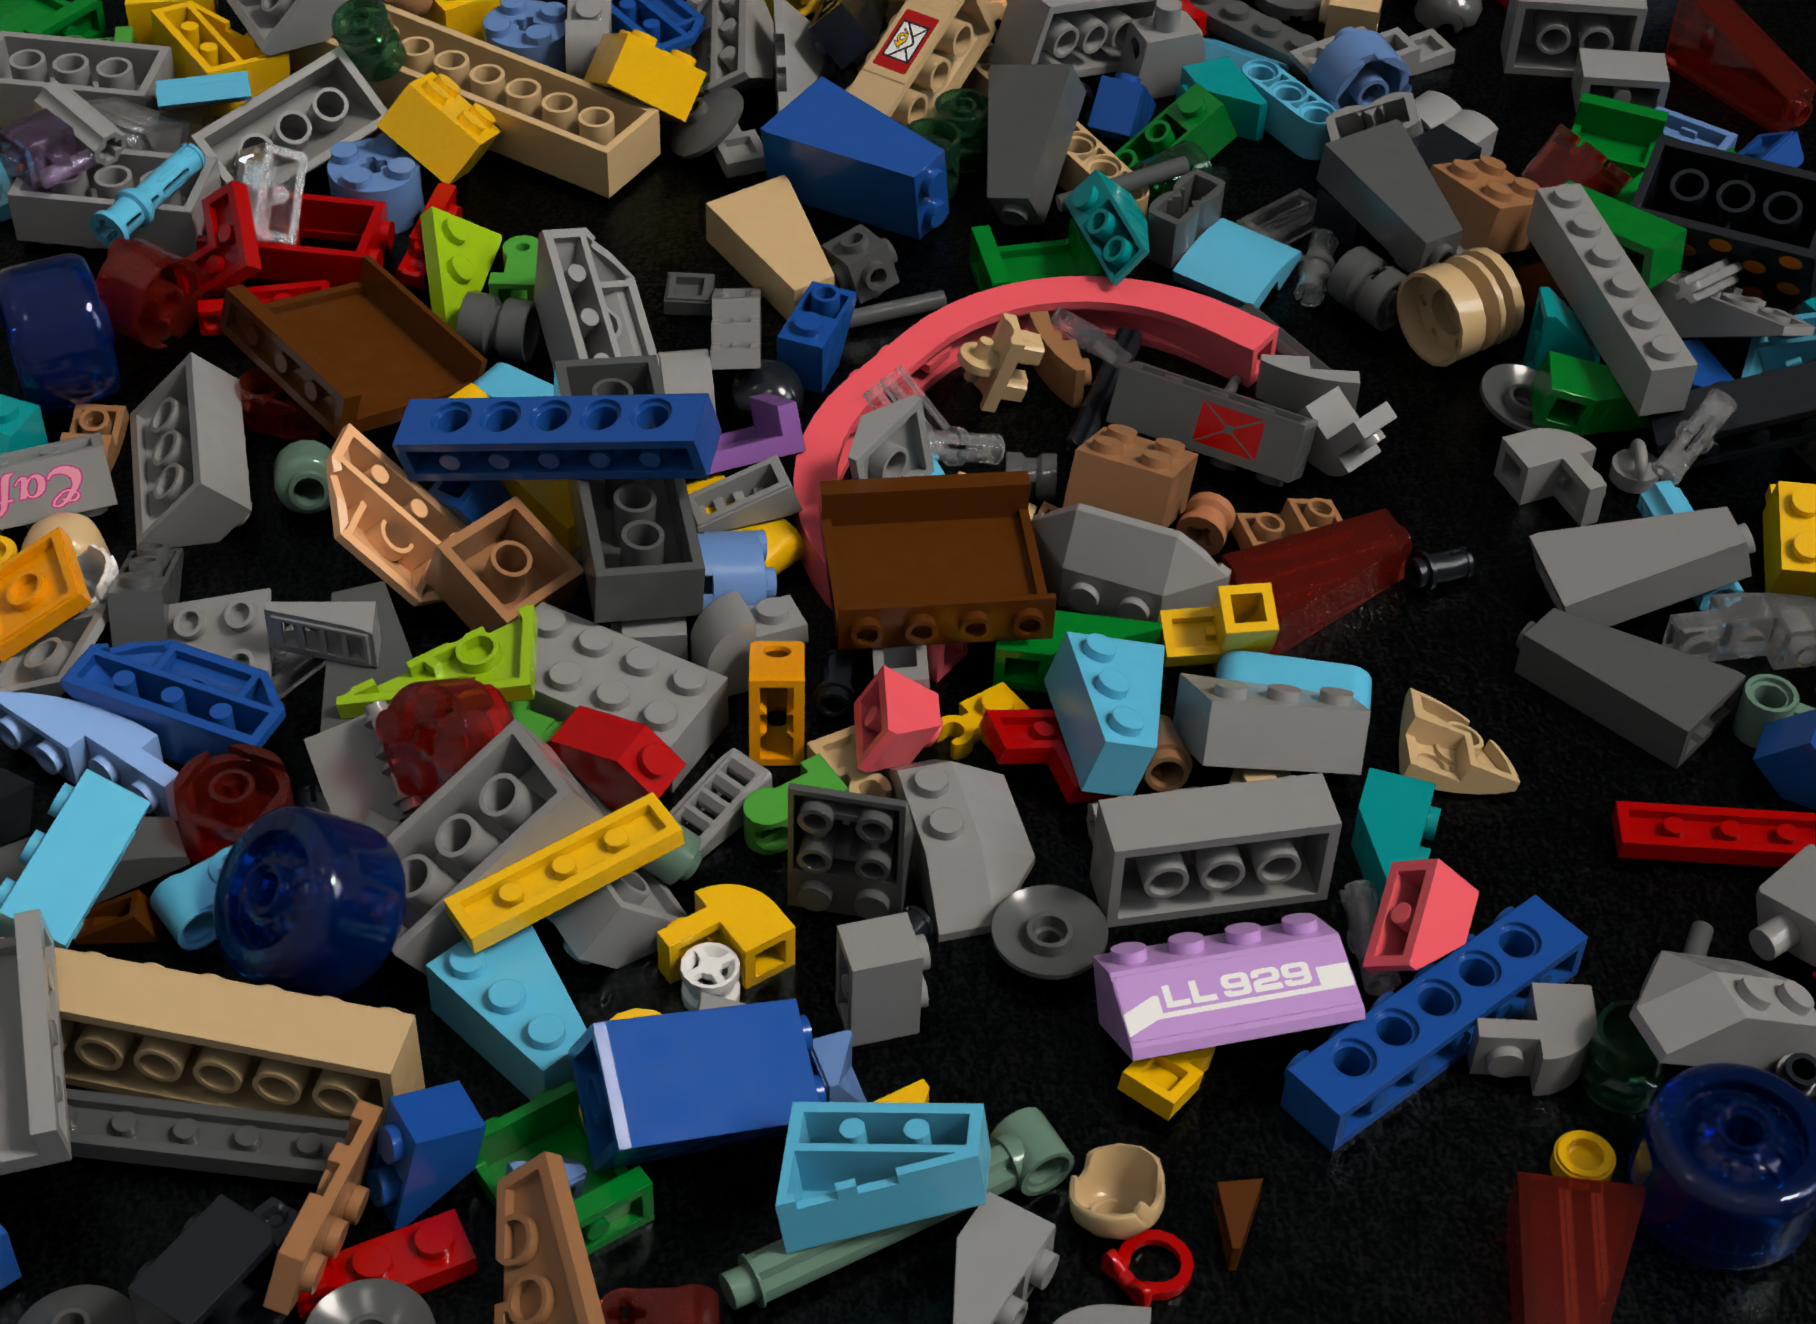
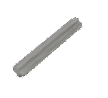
(1708, 281)

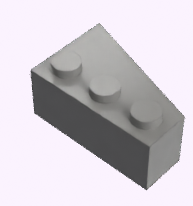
(1270, 725)

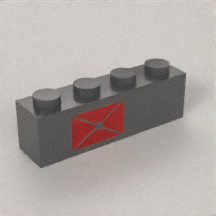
(1213, 422)

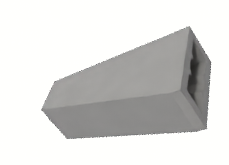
(1641, 563)

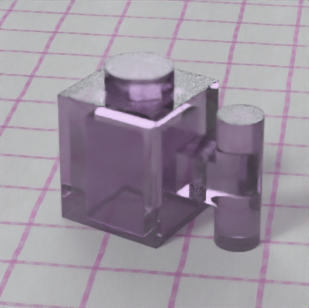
(42, 150)

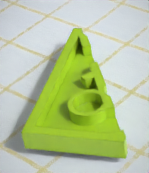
(456, 260)
(495, 658)

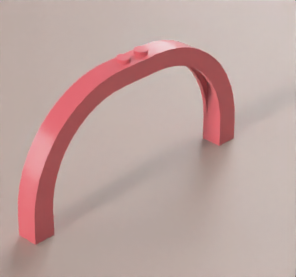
(1165, 315)

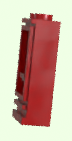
(327, 219)

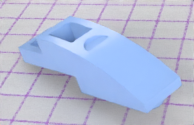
(75, 736)

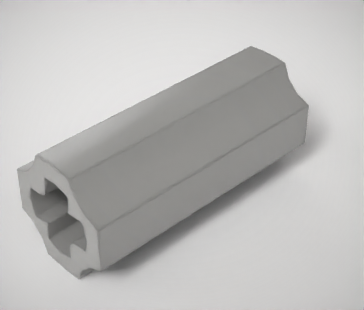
(89, 126)

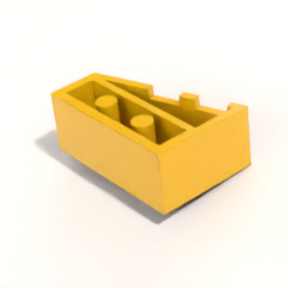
(208, 46)

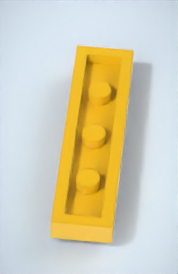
(563, 872)

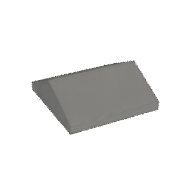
(892, 442)
(49, 658)

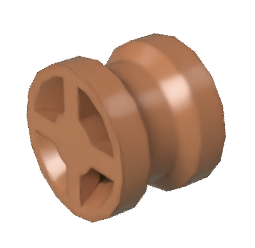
(1207, 521)

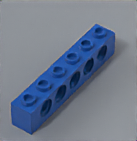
(558, 437)
(1428, 1023)

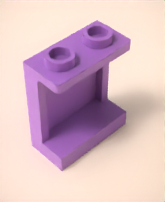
(774, 433)

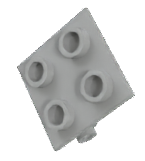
(225, 626)
(356, 771)

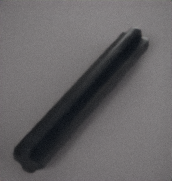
(1098, 400)

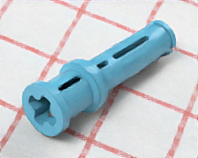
(137, 205)

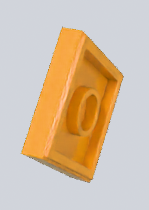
(39, 591)

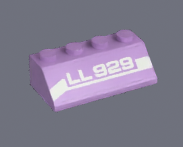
(1225, 986)

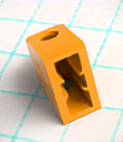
(779, 685)

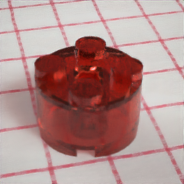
(1564, 161)
(148, 291)
(438, 729)
(225, 795)

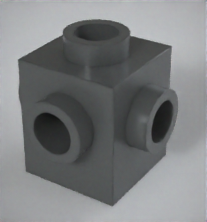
(862, 262)

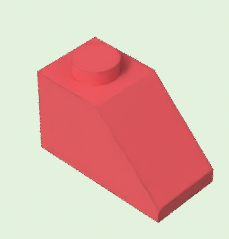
(894, 721)
(1420, 916)

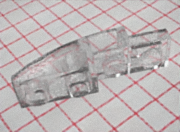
(1749, 627)

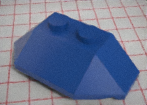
(669, 21)
(180, 694)

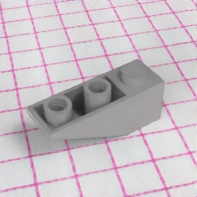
(1000, 1262)

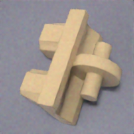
(993, 362)

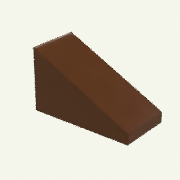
(121, 921)
(1234, 1211)

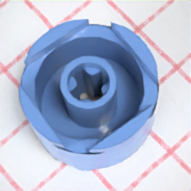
(530, 30)
(1358, 69)
(378, 172)
(735, 563)

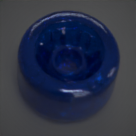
(58, 332)
(309, 901)
(1728, 1166)

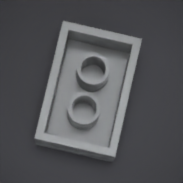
(1547, 34)

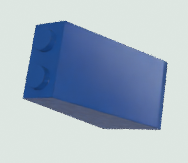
(857, 161)
(691, 1080)

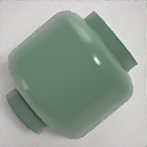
(302, 477)

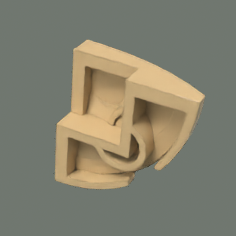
(1445, 751)

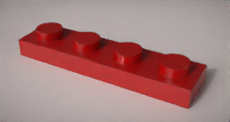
(1710, 833)

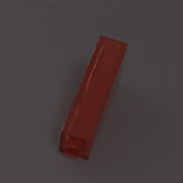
(1738, 63)
(1324, 571)
(1569, 1247)

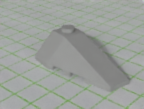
(795, 55)
(1726, 315)

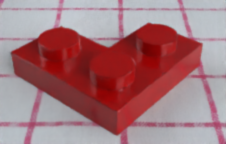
(232, 241)
(1034, 738)

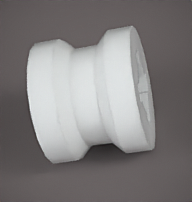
(710, 964)

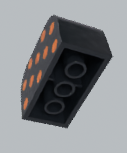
(1737, 212)

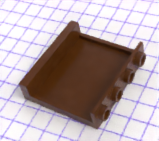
(352, 349)
(933, 560)

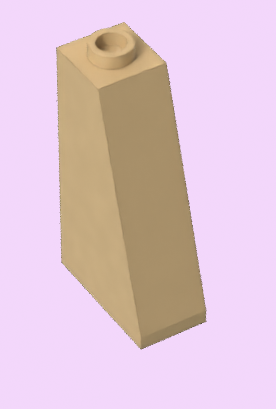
(769, 241)

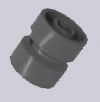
(1367, 286)
(504, 327)

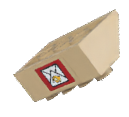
(923, 54)

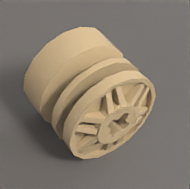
(1460, 306)

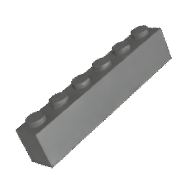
(1611, 300)

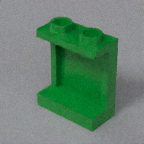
(54, 17)
(1619, 130)
(1021, 262)
(610, 1200)

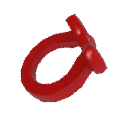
(1142, 1293)

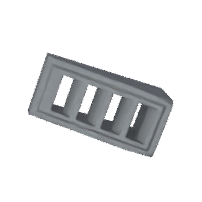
(760, 496)
(342, 630)
(730, 776)

